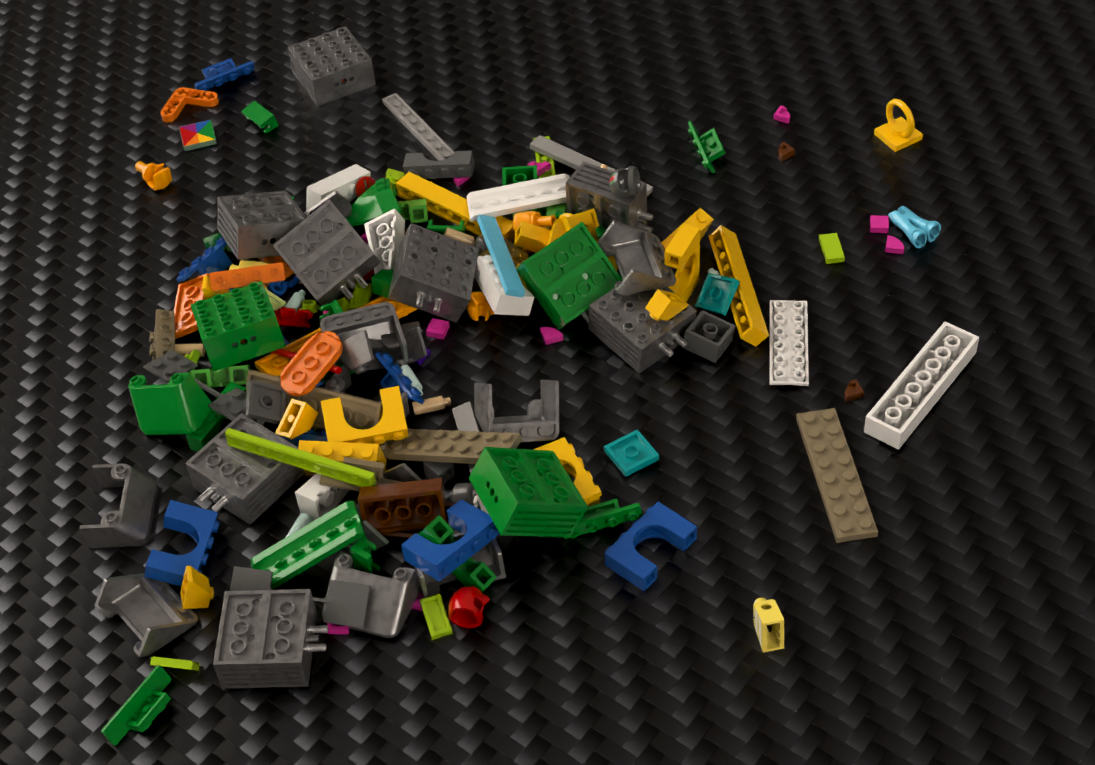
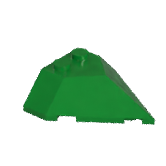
(374, 202)

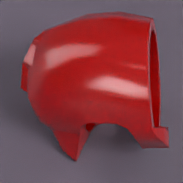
(467, 607)

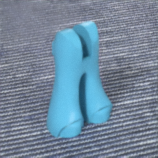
(915, 227)

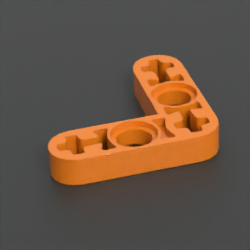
(186, 96)

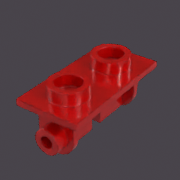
(288, 317)

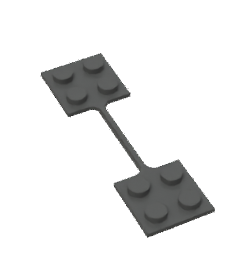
(170, 363)
(344, 604)

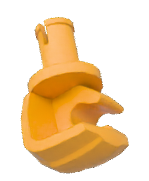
(155, 175)
(533, 218)
(478, 306)

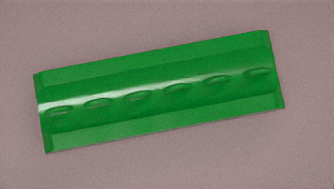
(311, 544)

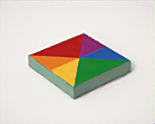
(197, 135)

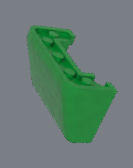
(169, 407)

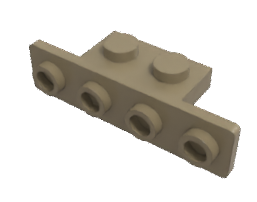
(164, 333)
(372, 466)

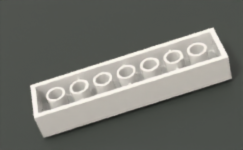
(921, 385)

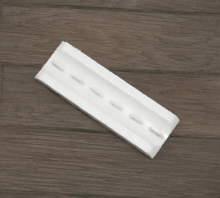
(518, 197)
(788, 343)

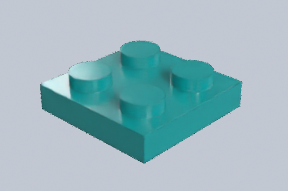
(717, 294)
(631, 453)

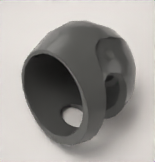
(625, 182)

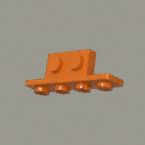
(244, 276)

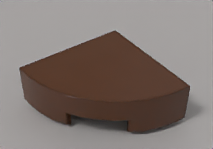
(785, 151)
(853, 391)

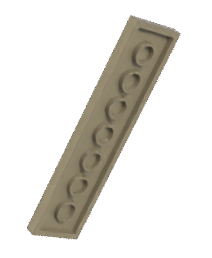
(358, 411)
(446, 445)
(836, 476)

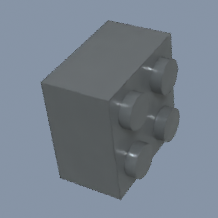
(708, 336)

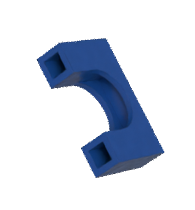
(193, 521)
(655, 523)
(443, 559)

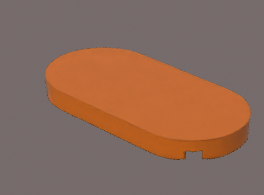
(311, 363)

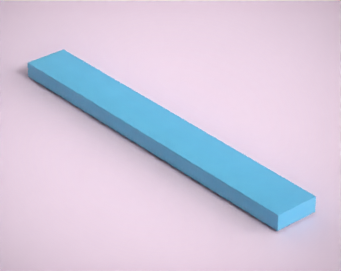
(500, 256)

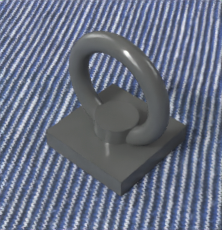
(265, 402)

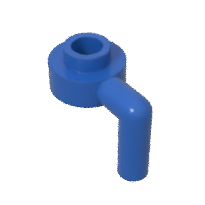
(282, 286)

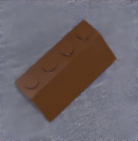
(402, 505)

